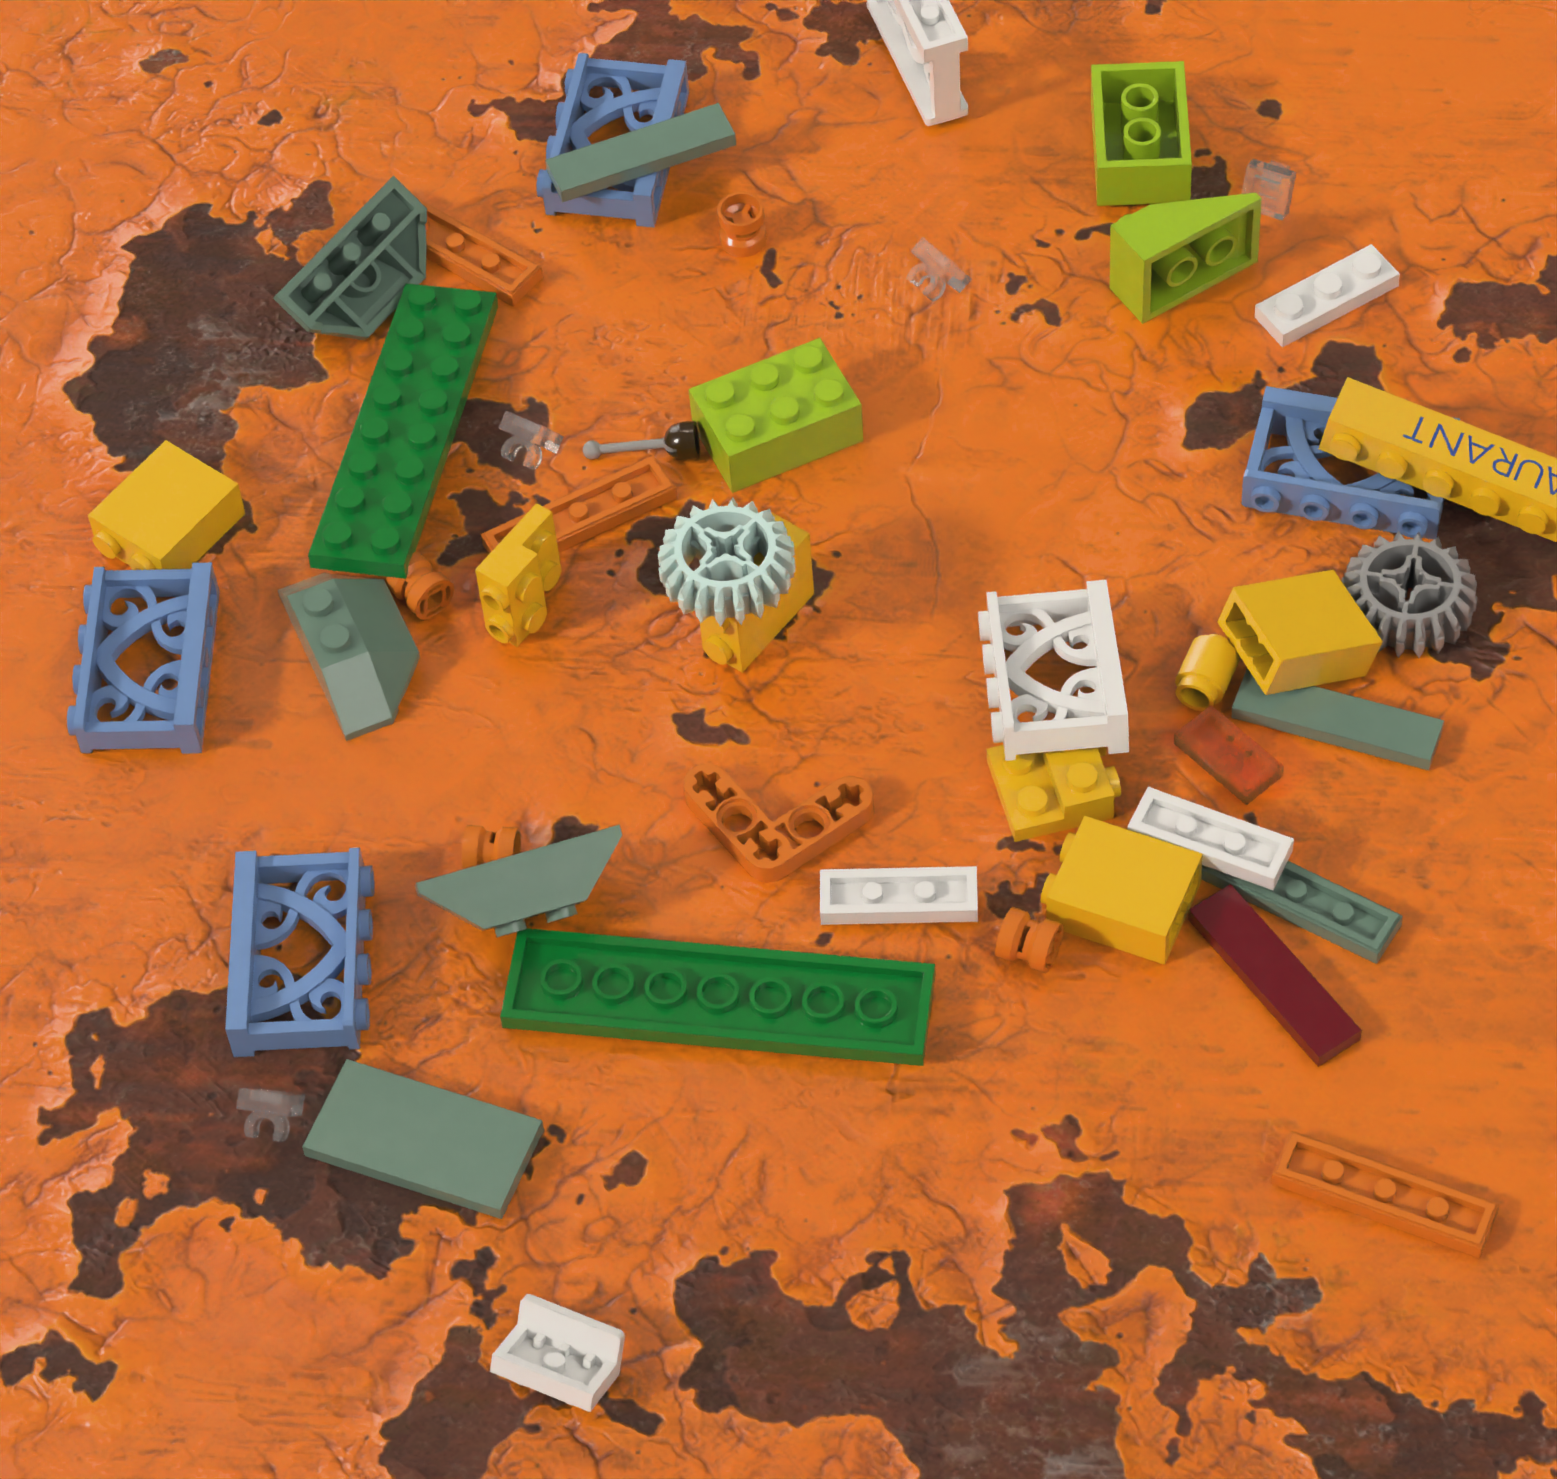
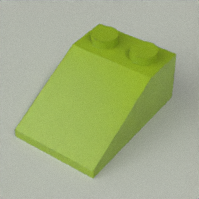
(1181, 250)

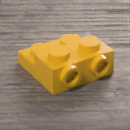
(517, 575)
(1053, 789)

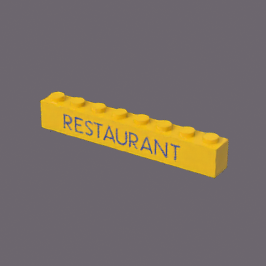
(1444, 457)

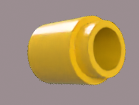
(1206, 671)

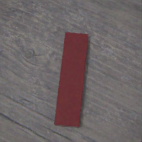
(1274, 975)

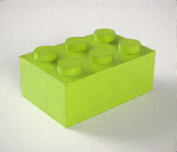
(1140, 133)
(776, 415)

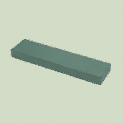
(640, 152)
(1342, 721)
(1320, 909)

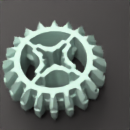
(727, 578)

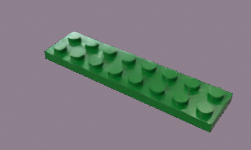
(404, 431)
(719, 996)

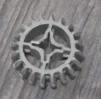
(1439, 599)

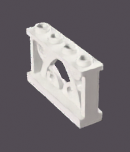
(926, 49)
(1079, 721)

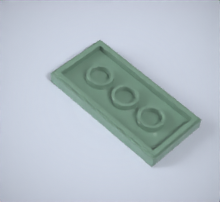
(423, 1138)

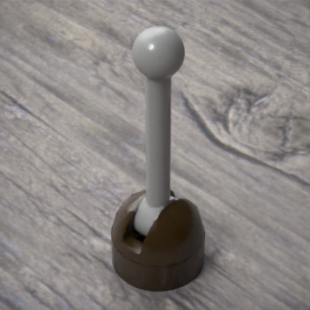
(679, 441)

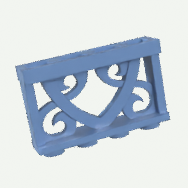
(661, 95)
(1310, 488)
(182, 707)
(254, 902)

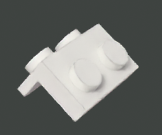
(560, 1353)

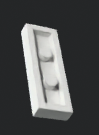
(1326, 295)
(1223, 840)
(898, 895)

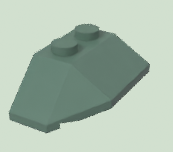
(363, 267)
(354, 647)
(524, 884)

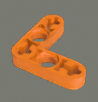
(780, 834)

